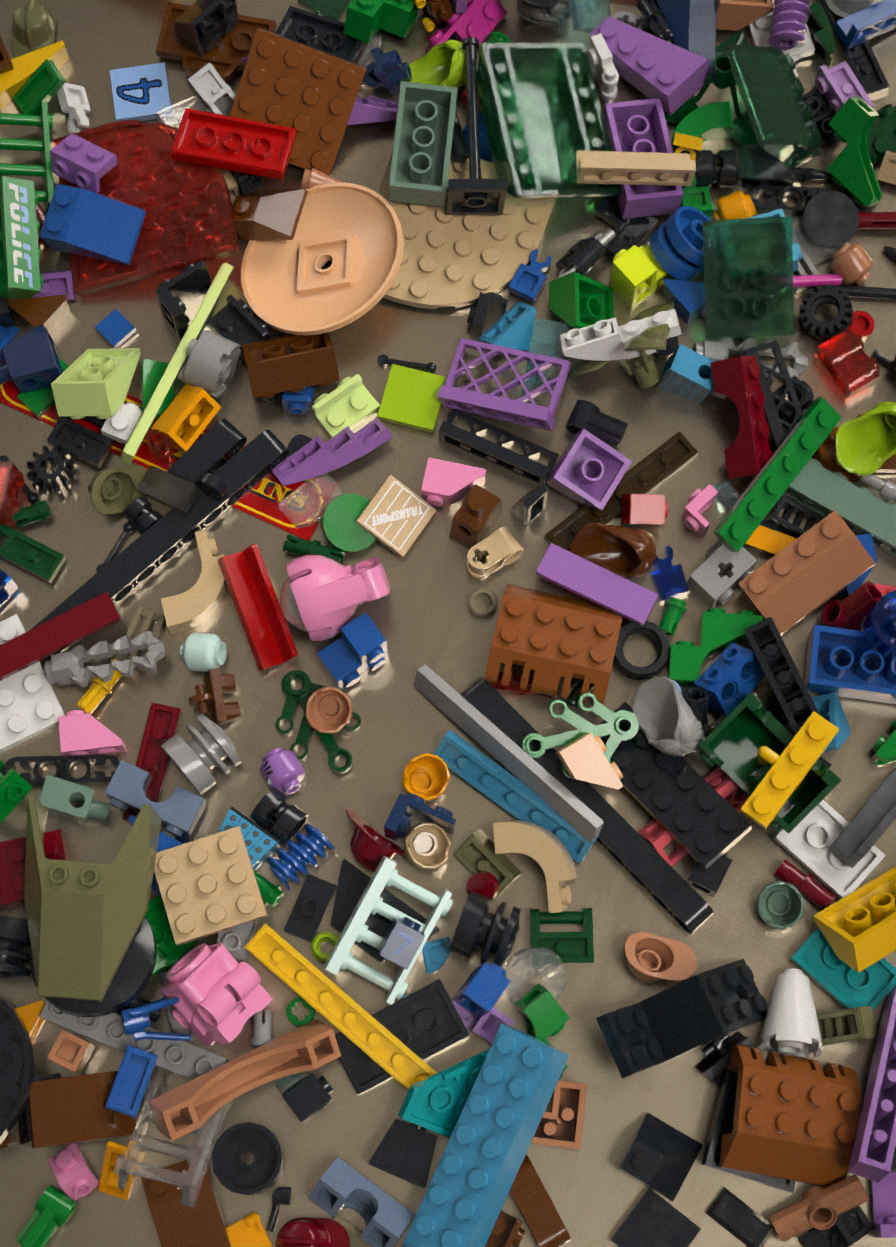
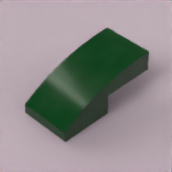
(823, 35)

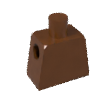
(477, 515)

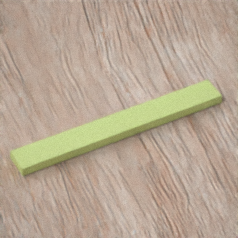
(175, 365)

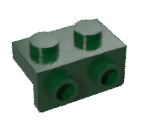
(882, 134)

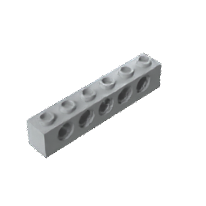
(173, 1056)

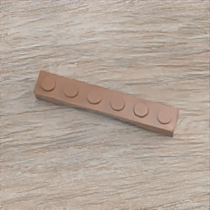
(197, 1100)

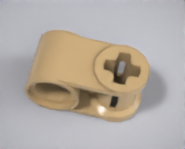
(497, 551)

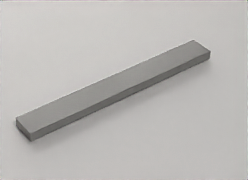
(508, 753)

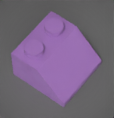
(588, 470)

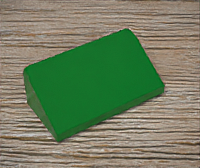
(151, 375)

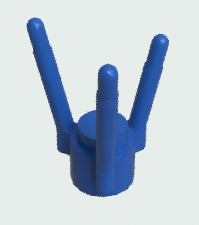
(137, 1019)

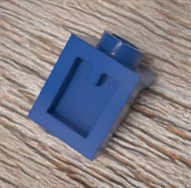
(298, 402)

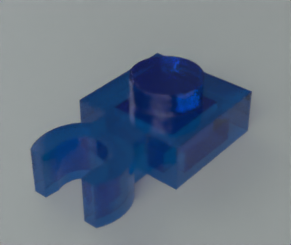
(669, 579)

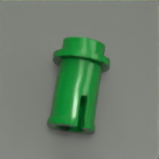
(671, 617)
(270, 893)

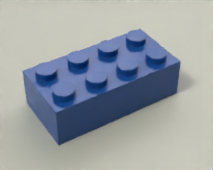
(848, 665)

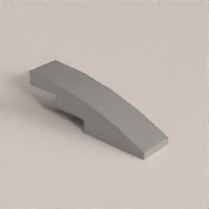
(213, 90)

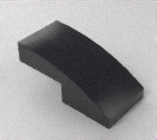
(846, 1231)

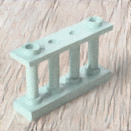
(372, 903)

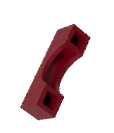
(740, 382)

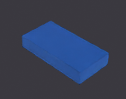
(131, 1081)

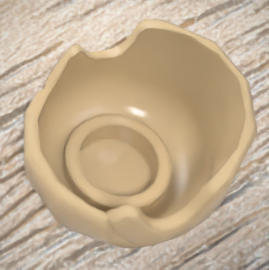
(427, 845)

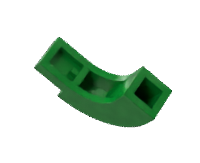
(708, 122)

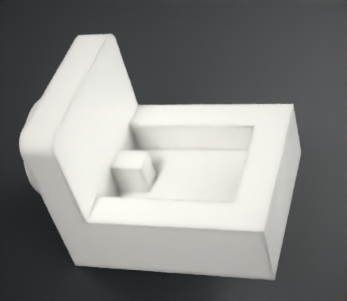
(122, 423)

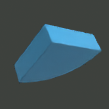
(435, 954)

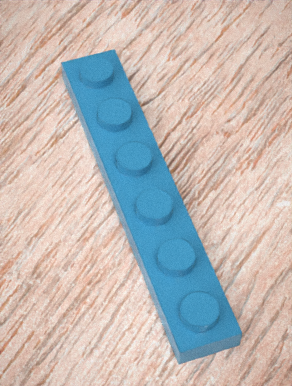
(508, 791)

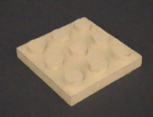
(208, 886)

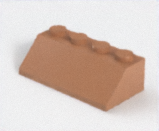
(807, 572)

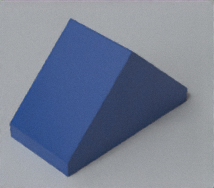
(687, 297)

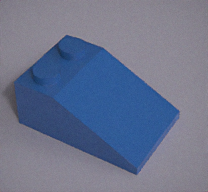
(91, 225)

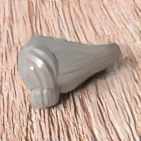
(666, 717)

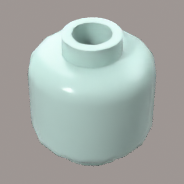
(203, 652)

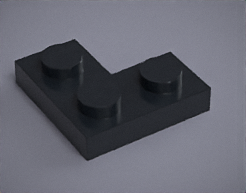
(628, 231)

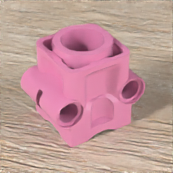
(214, 993)

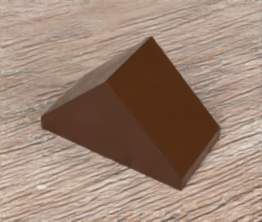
(40, 311)

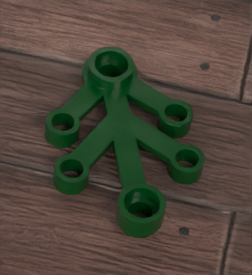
(305, 729)

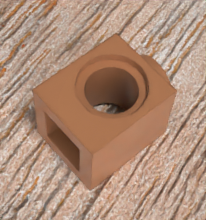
(71, 1052)

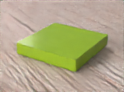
(411, 398)

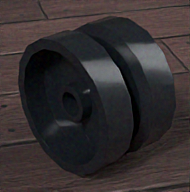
(267, 1163)

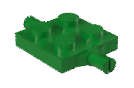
(167, 951)

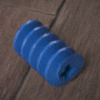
(299, 855)

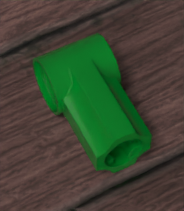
(51, 1212)

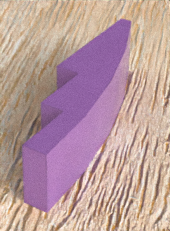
(321, 457)

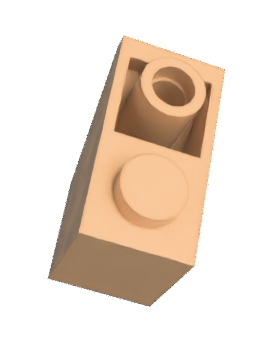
(586, 762)

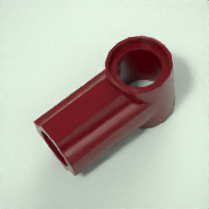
(852, 609)

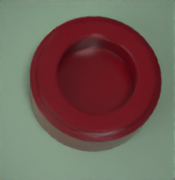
(484, 884)

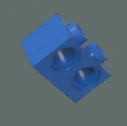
(730, 678)
(482, 989)

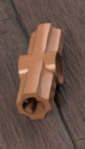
(819, 1208)

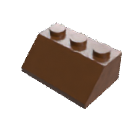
(290, 364)

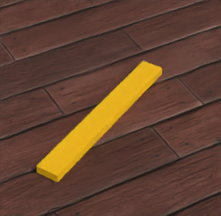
(338, 1007)

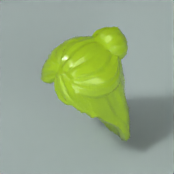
(441, 66)
(867, 440)

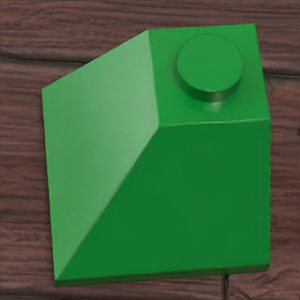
(580, 300)

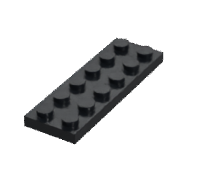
(678, 797)

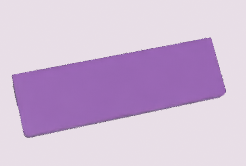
(597, 584)

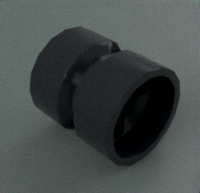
(706, 164)
(288, 821)

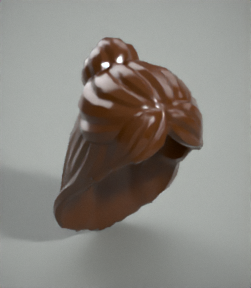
(615, 548)

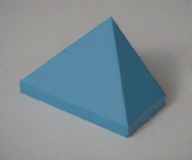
(513, 328)
(831, 709)

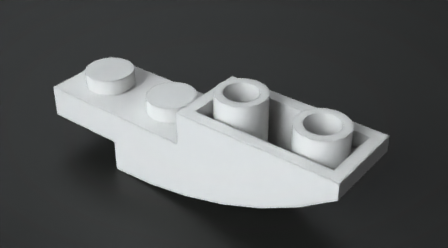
(606, 339)

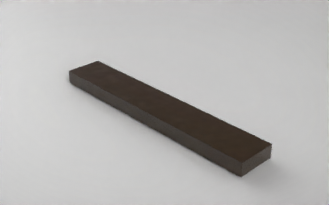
(638, 480)

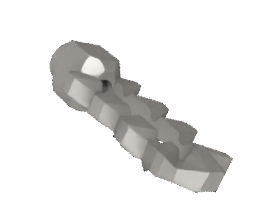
(720, 350)
(69, 666)

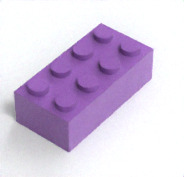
(641, 128)

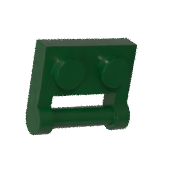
(568, 946)

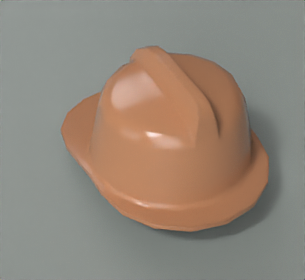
(659, 958)

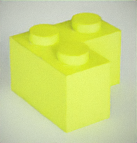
(636, 275)

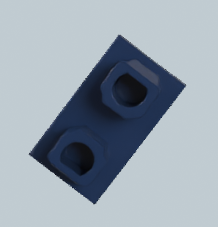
(387, 71)

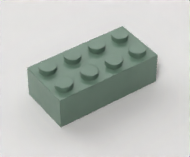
(422, 144)

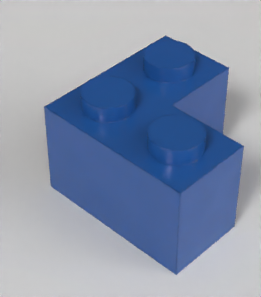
(355, 652)

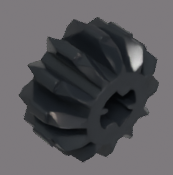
(57, 478)

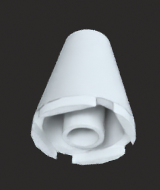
(792, 1018)

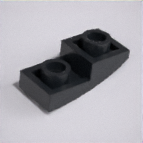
(821, 114)

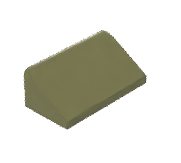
(479, 855)

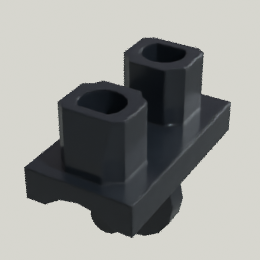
(718, 1056)

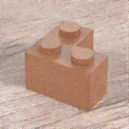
(564, 1122)

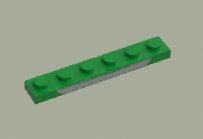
(777, 475)

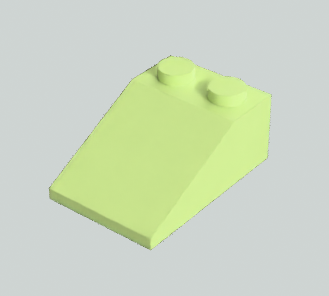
(95, 383)

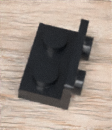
(238, 324)

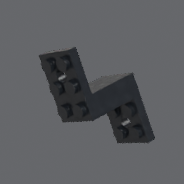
(683, 1017)

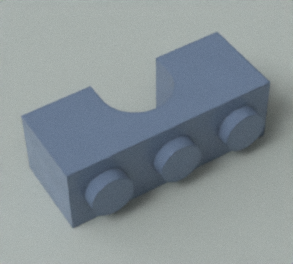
(178, 813)
(347, 1188)

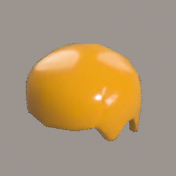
(426, 776)

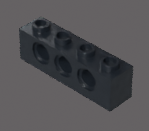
(781, 672)

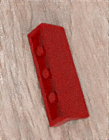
(258, 608)

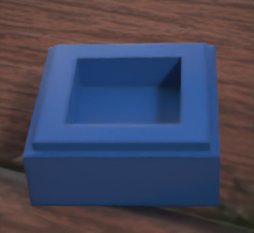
(115, 329)

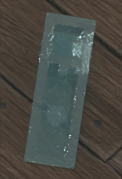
(547, 342)

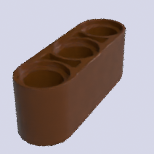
(537, 1207)

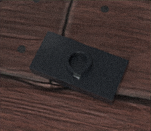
(310, 908)

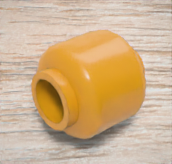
(735, 206)

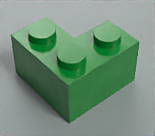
(369, 16)

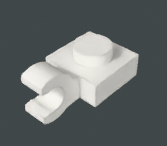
(75, 102)

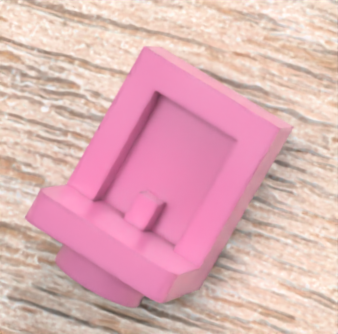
(698, 503)
(73, 1172)

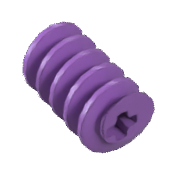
(788, 23)

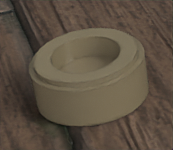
(482, 603)

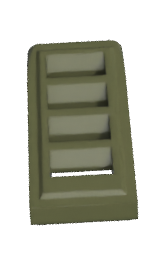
(860, 1023)

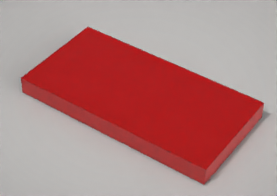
(233, 144)

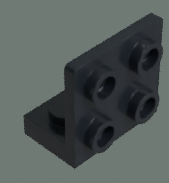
(179, 291)

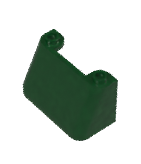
(735, 750)

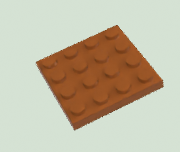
(302, 91)

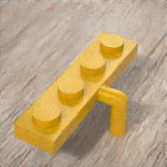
(788, 769)

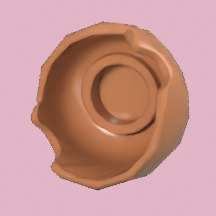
(328, 710)

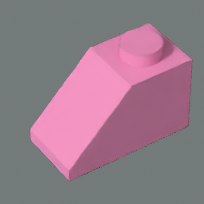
(449, 481)
(86, 735)

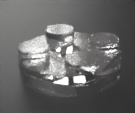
(534, 961)

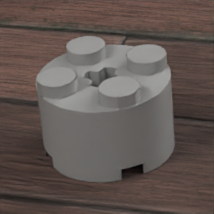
(210, 362)

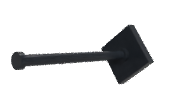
(474, 194)

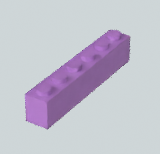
(876, 1127)

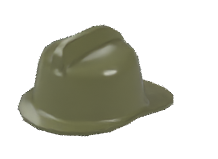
(32, 28)
(116, 487)

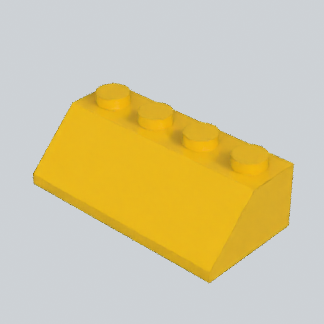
(862, 923)

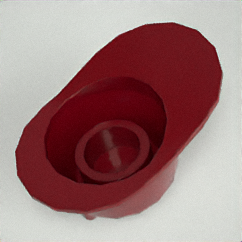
(368, 844)
(312, 1233)

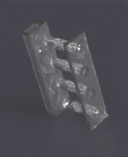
(197, 1155)

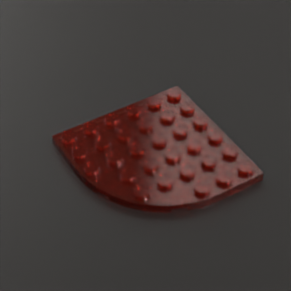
(184, 205)

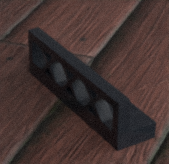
(776, 430)
(496, 452)
(868, 823)

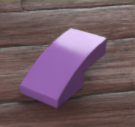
(484, 1026)

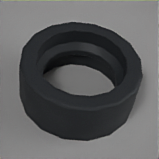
(653, 669)

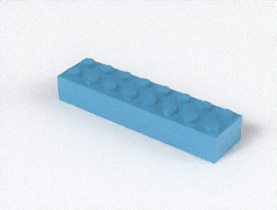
(488, 1142)

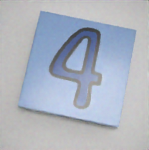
(140, 91)

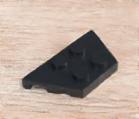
(349, 891)

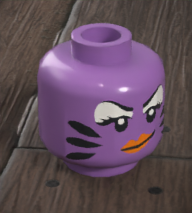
(282, 770)

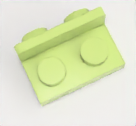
(344, 406)

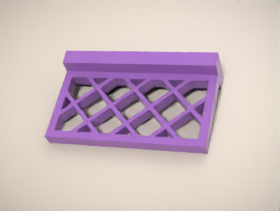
(498, 407)

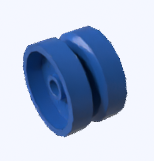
(679, 243)

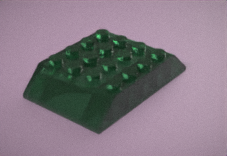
(538, 114)

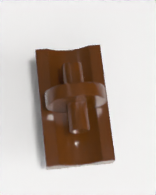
(210, 698)

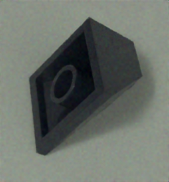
(660, 1157)

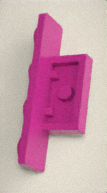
(475, 22)

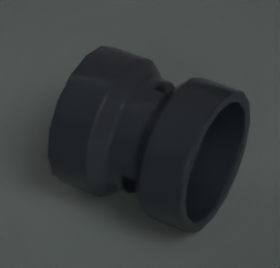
(142, 514)

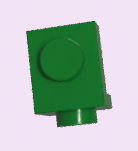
(700, 199)

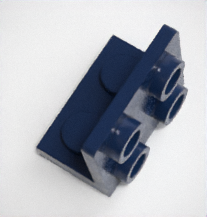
(413, 805)

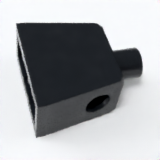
(406, 1152)

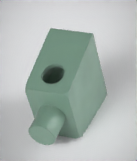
(58, 796)

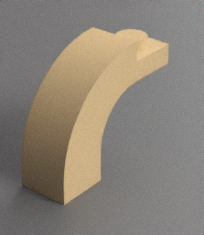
(202, 600)
(546, 849)

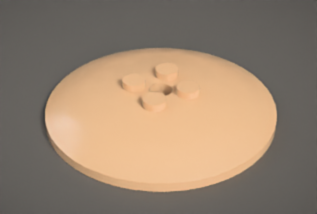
(336, 225)

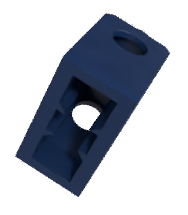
(31, 361)

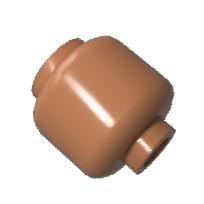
(852, 264)

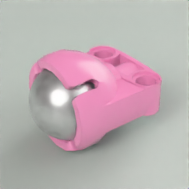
(324, 594)

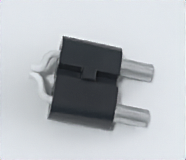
(584, 254)

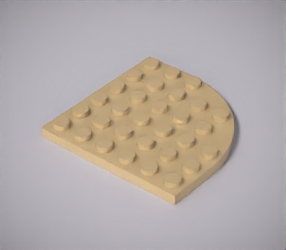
(459, 256)

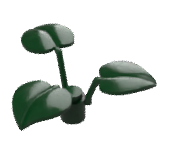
(722, 77)

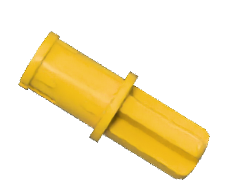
(97, 692)

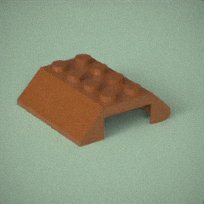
(555, 640)
(792, 1117)

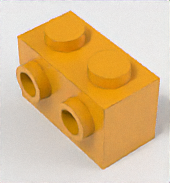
(187, 416)

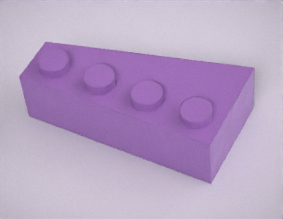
(653, 64)

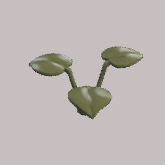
(642, 367)

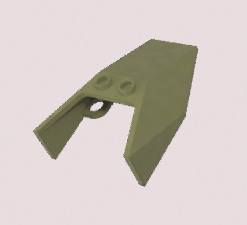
(85, 911)

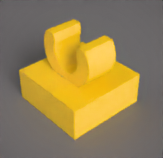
(688, 143)

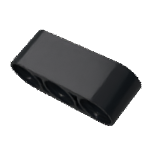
(209, 452)

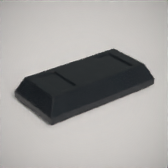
(740, 1219)

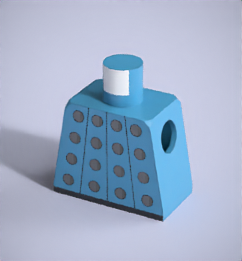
(688, 375)
(258, 841)

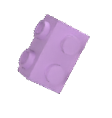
(839, 85)

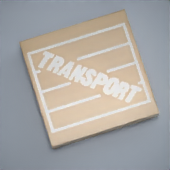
(395, 516)

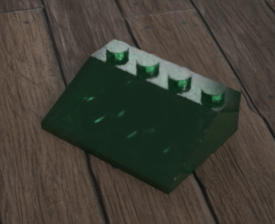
(775, 103)
(749, 277)

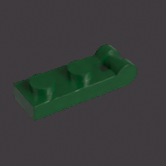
(30, 554)

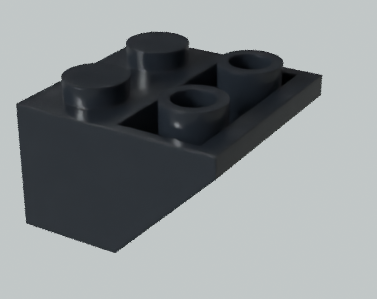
(206, 23)

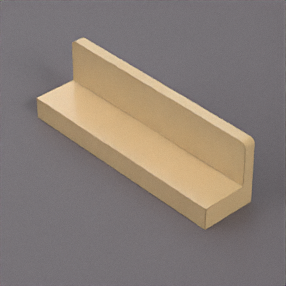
(635, 168)

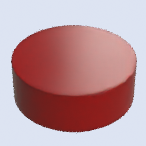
(862, 324)

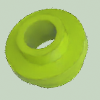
(318, 941)

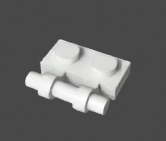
(603, 68)

